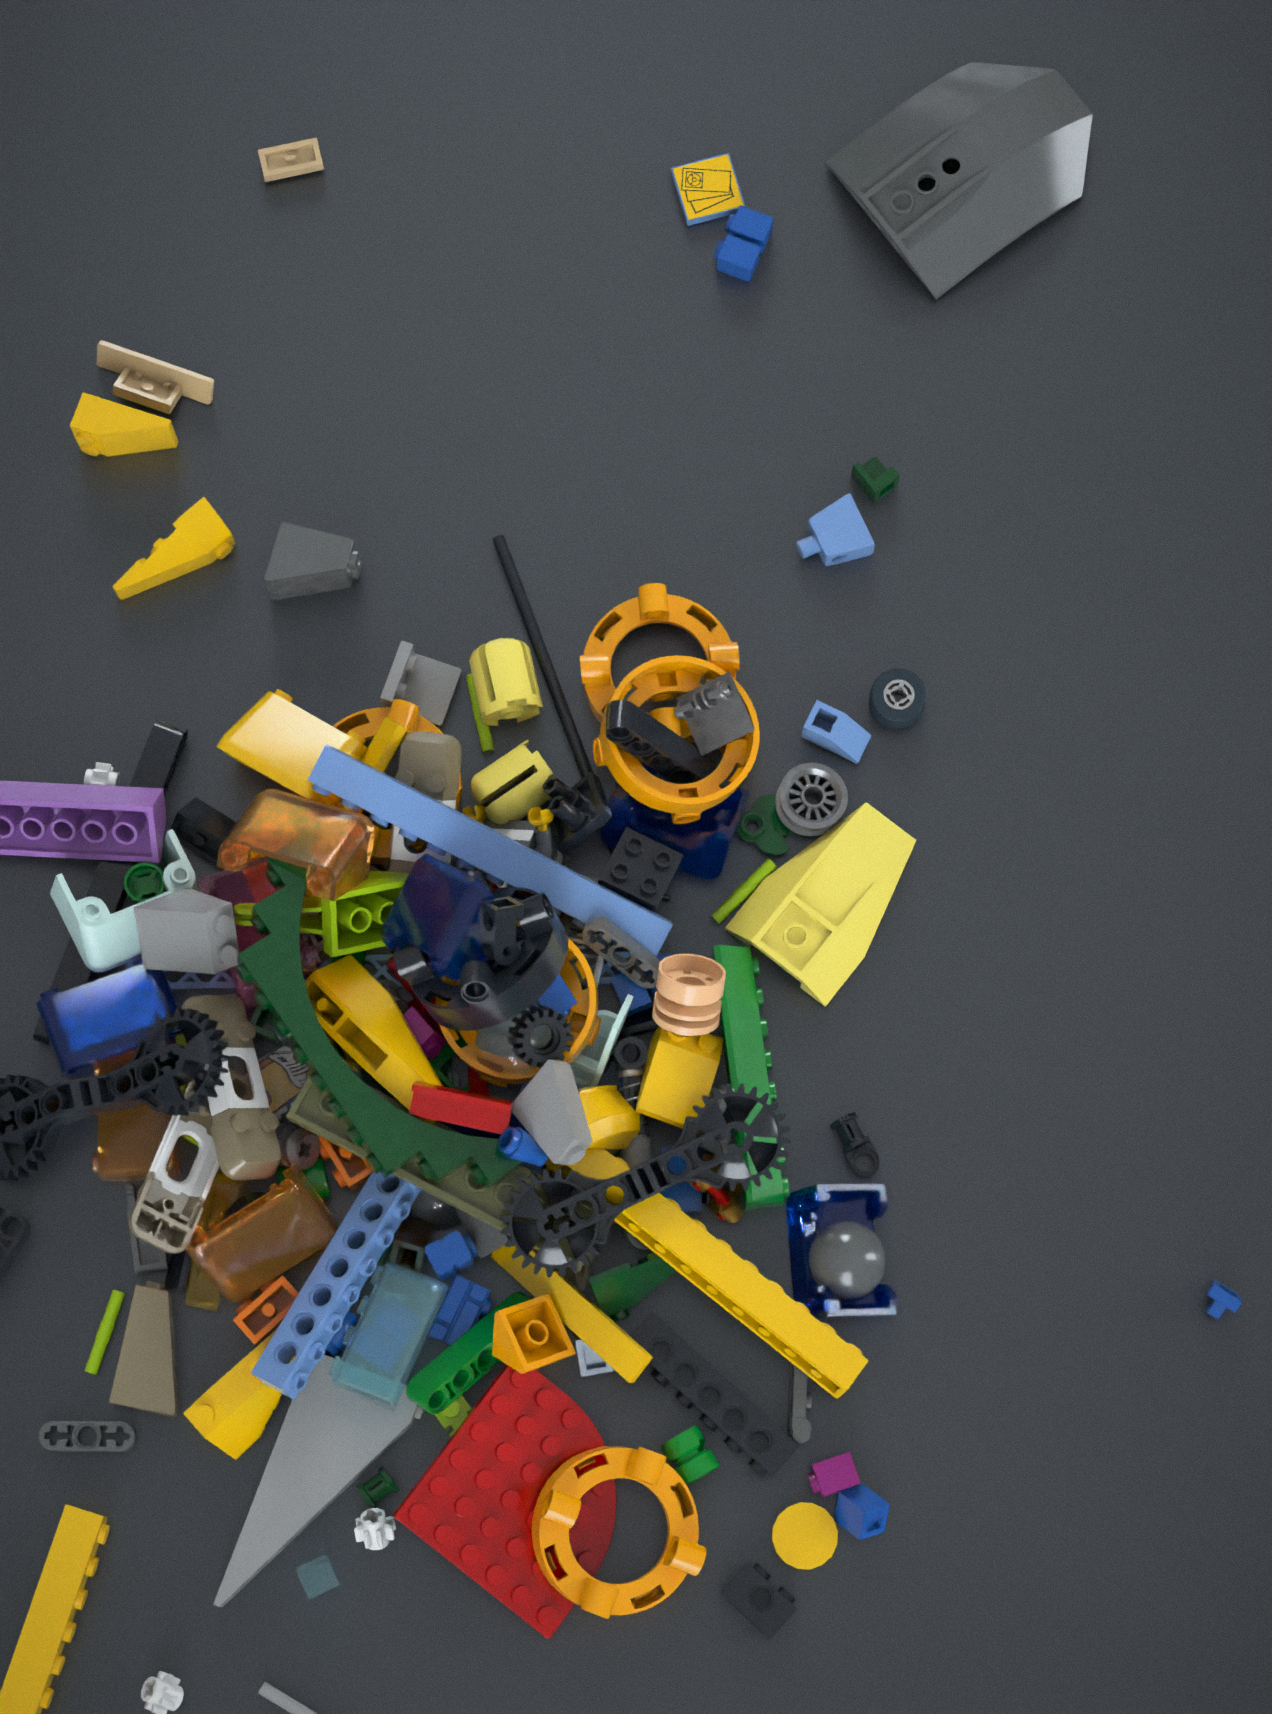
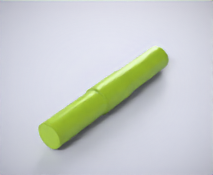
(483, 729)
(743, 891)
(104, 1332)

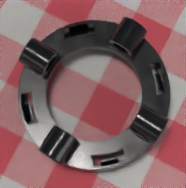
(485, 997)

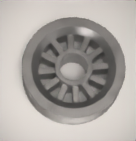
(830, 780)

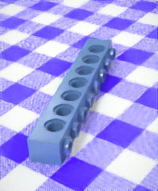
(327, 1282)

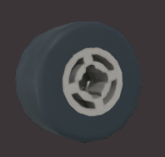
(895, 710)

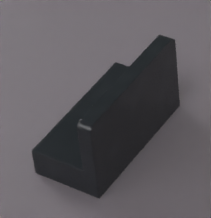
(202, 829)

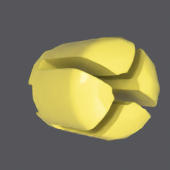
(505, 681)
(506, 773)

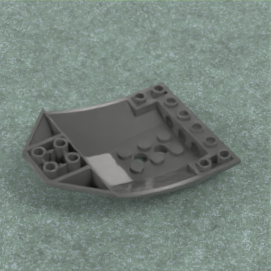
(1019, 156)

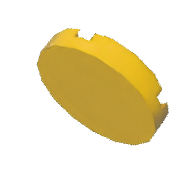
(804, 1536)

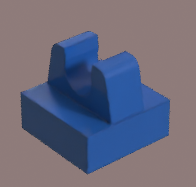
(1222, 1299)

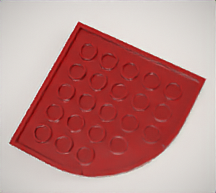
(484, 1488)

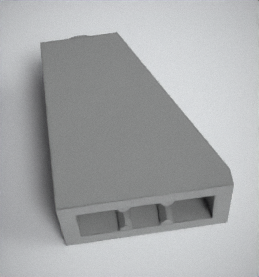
(554, 1113)

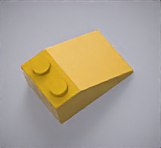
(118, 429)
(677, 1075)

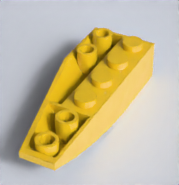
(369, 1027)

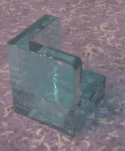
(317, 1576)

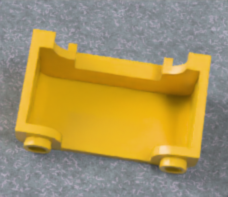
(286, 743)

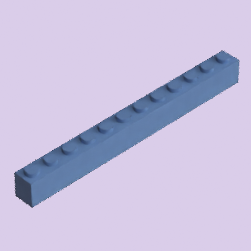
(481, 846)

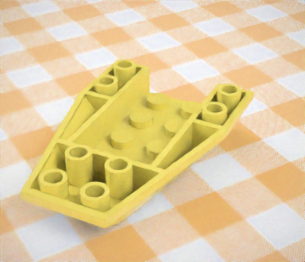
(827, 901)

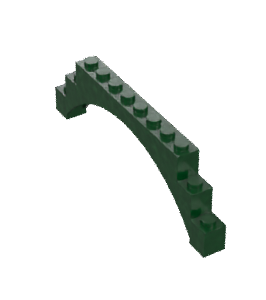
(382, 1129)

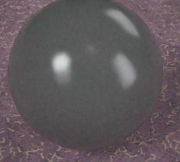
(847, 1259)

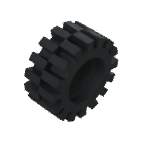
(526, 1024)

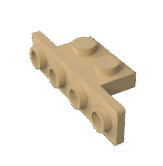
(152, 380)

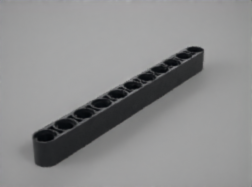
(153, 771)

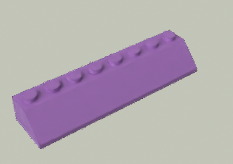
(82, 821)

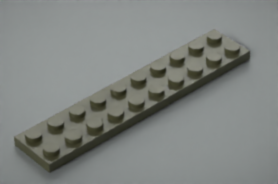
(458, 1189)

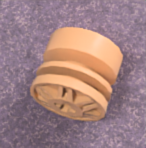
(688, 994)

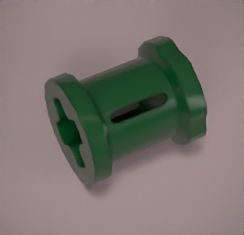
(377, 1487)

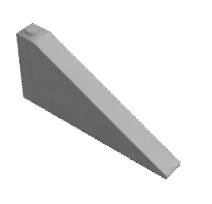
(317, 1455)

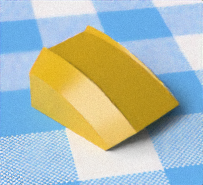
(609, 1117)

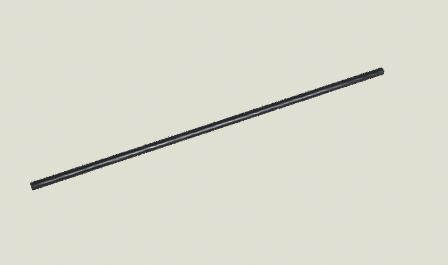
(543, 658)

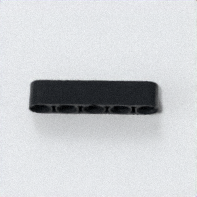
(655, 744)

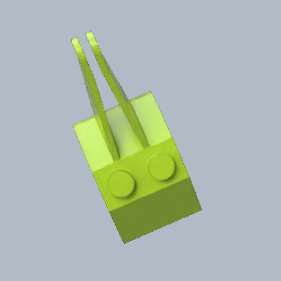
(350, 921)

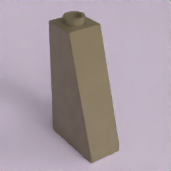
(147, 1357)

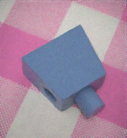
(837, 534)

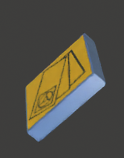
(707, 189)

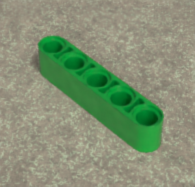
(459, 1364)

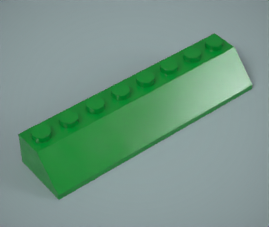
(747, 1059)

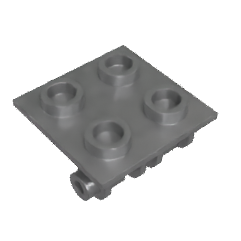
(714, 713)

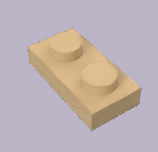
(290, 159)

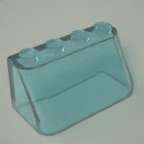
(388, 1334)

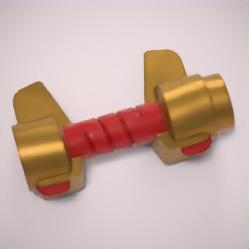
(723, 1202)

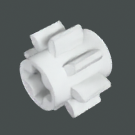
(102, 775)
(374, 1529)
(162, 1693)

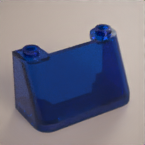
(701, 842)
(438, 915)
(104, 1016)
(810, 1212)

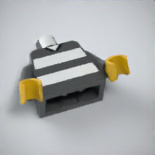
(531, 833)

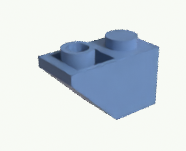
(835, 732)

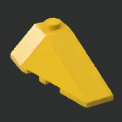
(194, 544)
(235, 1407)

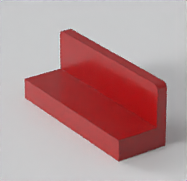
(460, 1107)

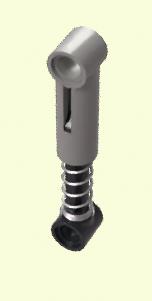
(630, 1073)

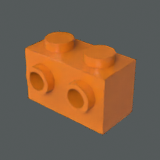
(350, 1168)
(267, 1311)

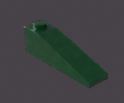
(628, 1285)

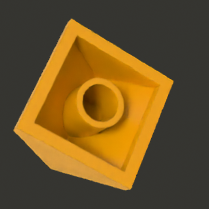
(530, 1335)

